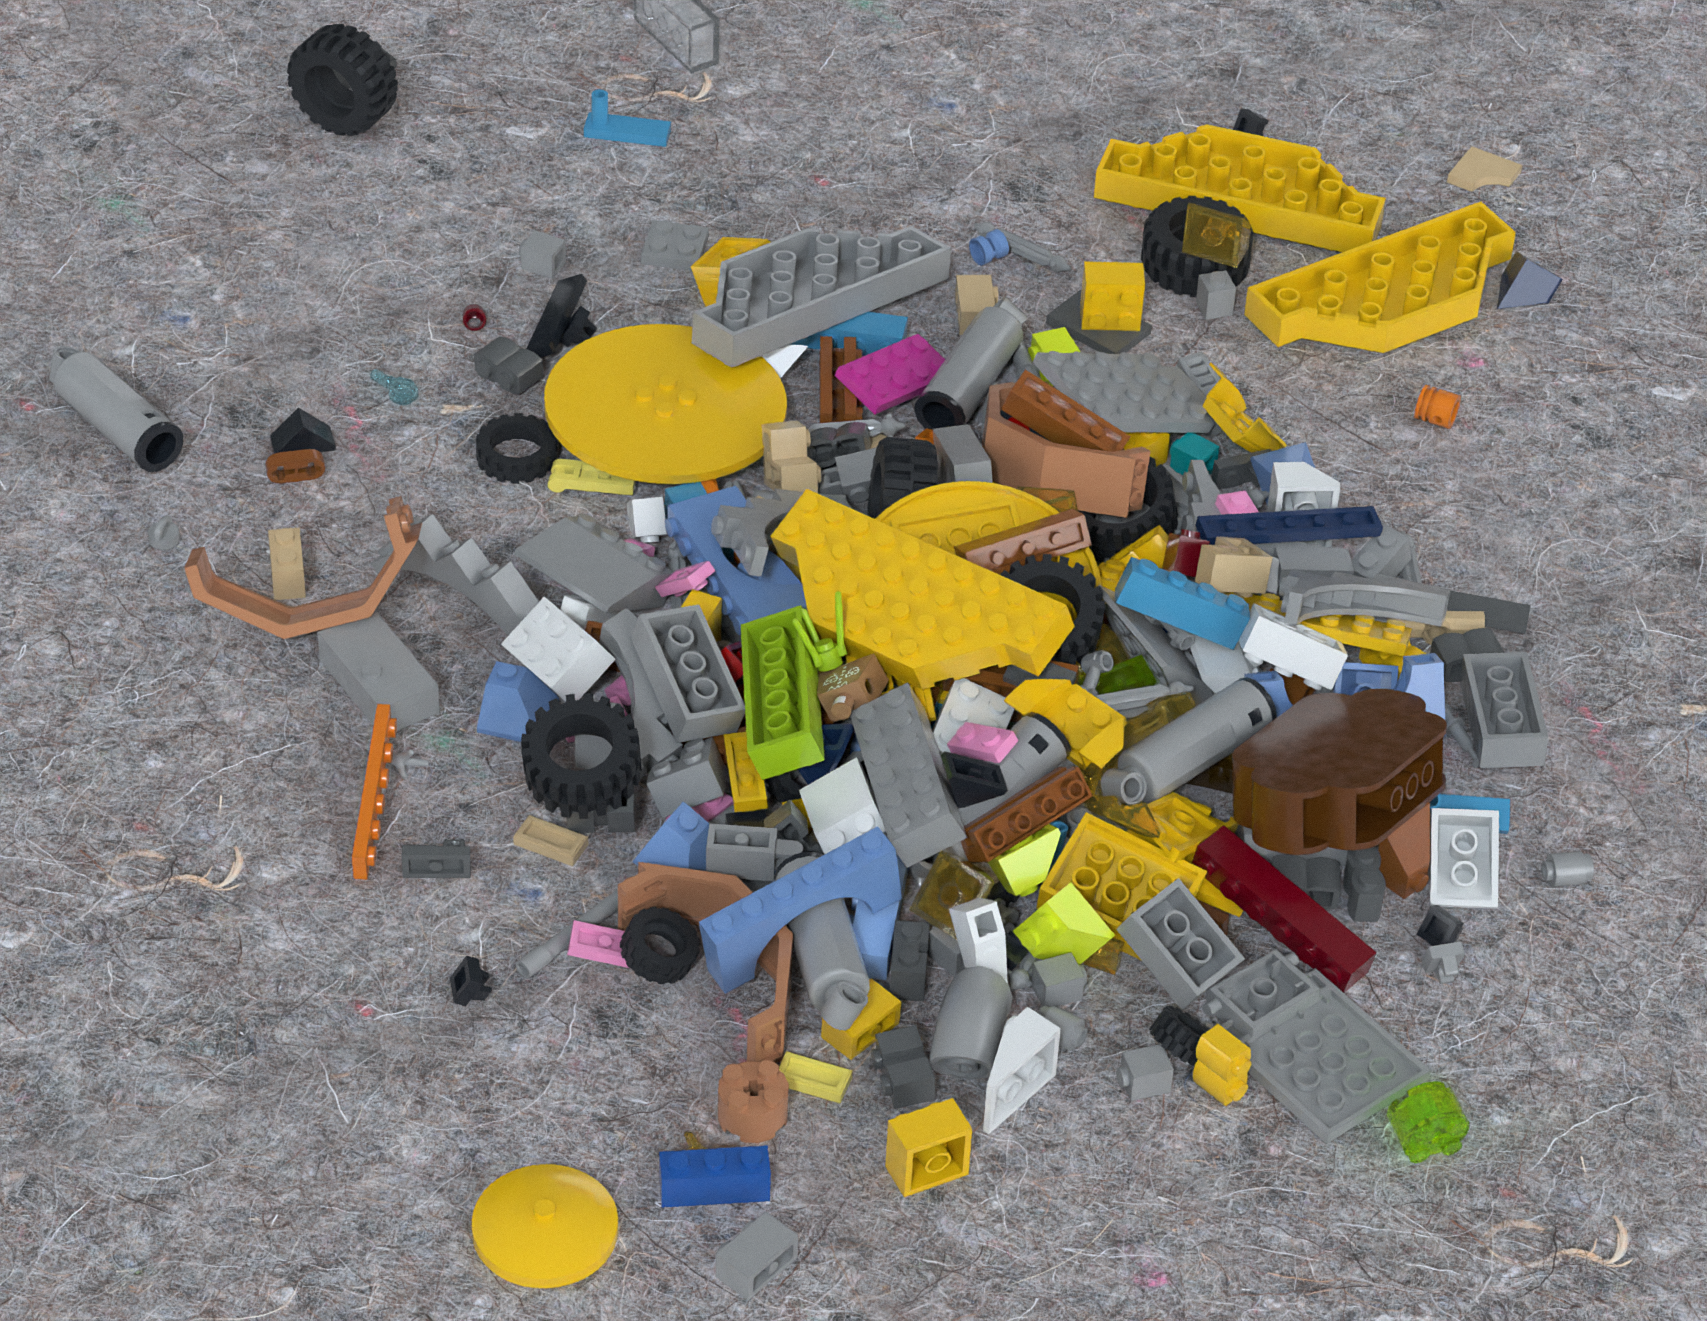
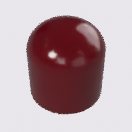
(474, 311)

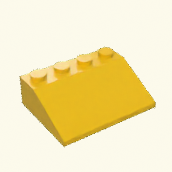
(1115, 872)

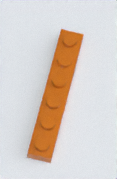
(372, 800)

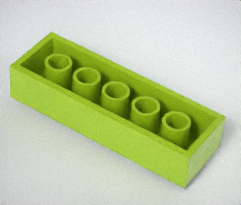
(780, 695)

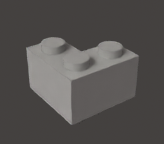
(692, 779)

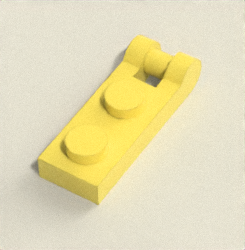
(584, 477)

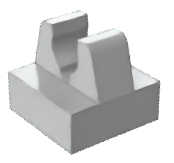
(1443, 961)

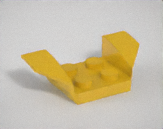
(707, 267)
(1227, 409)
(1087, 722)

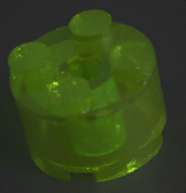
(1428, 1121)

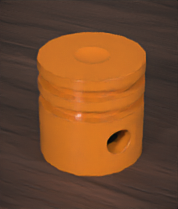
(1437, 406)

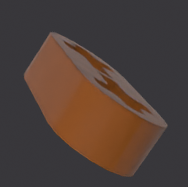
(295, 466)

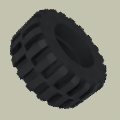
(359, 63)
(1163, 246)
(899, 470)

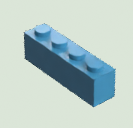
(871, 331)
(1182, 602)

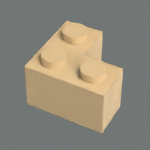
(786, 457)
(1234, 566)

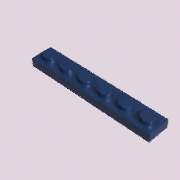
(1292, 525)

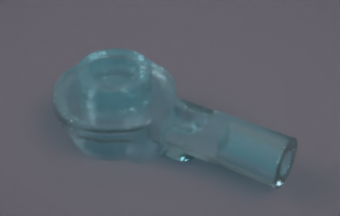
(401, 390)

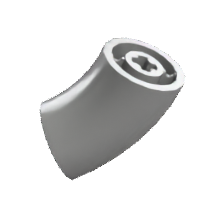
(970, 1024)

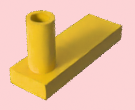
(745, 782)

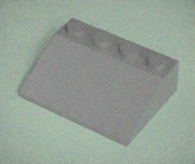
(596, 564)
(1154, 644)

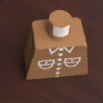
(847, 688)

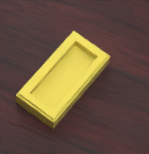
(815, 1077)

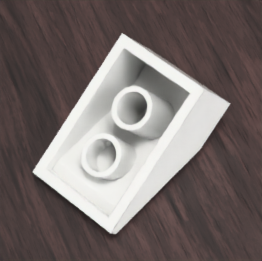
(841, 806)
(1464, 858)
(1021, 1066)

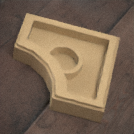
(1481, 169)

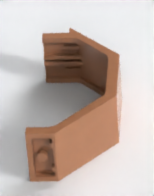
(1101, 479)
(312, 616)
(696, 897)

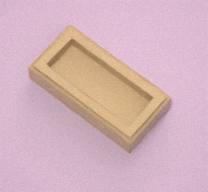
(550, 840)

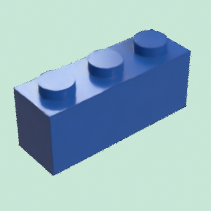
(714, 1176)

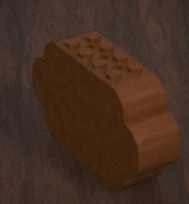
(1338, 771)

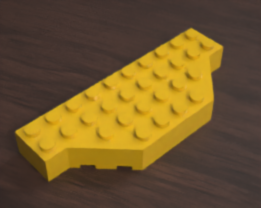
(1271, 181)
(1388, 287)
(911, 601)

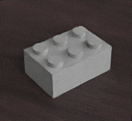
(1180, 943)

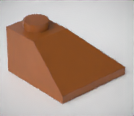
(1407, 855)

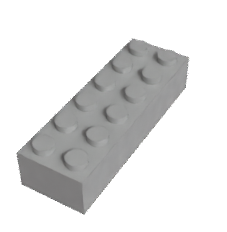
(907, 775)

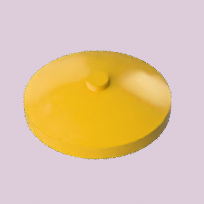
(544, 1226)

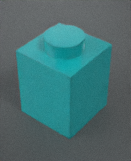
(1192, 448)

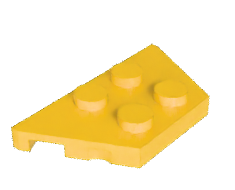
(1184, 824)

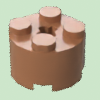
(753, 1100)

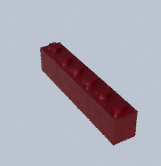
(1283, 909)

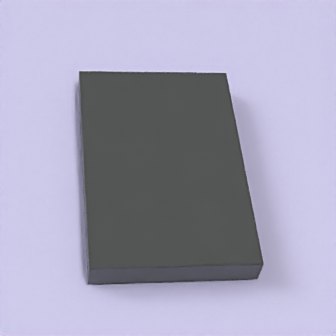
(1105, 341)

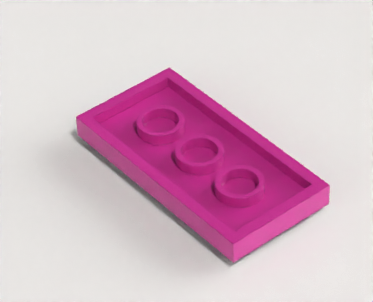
(891, 373)

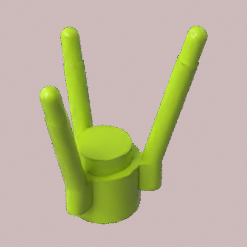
(824, 652)

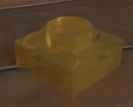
(1107, 957)

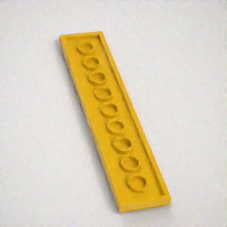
(1350, 630)

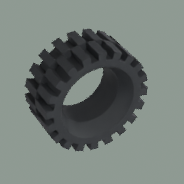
(1158, 495)
(1072, 585)
(588, 788)

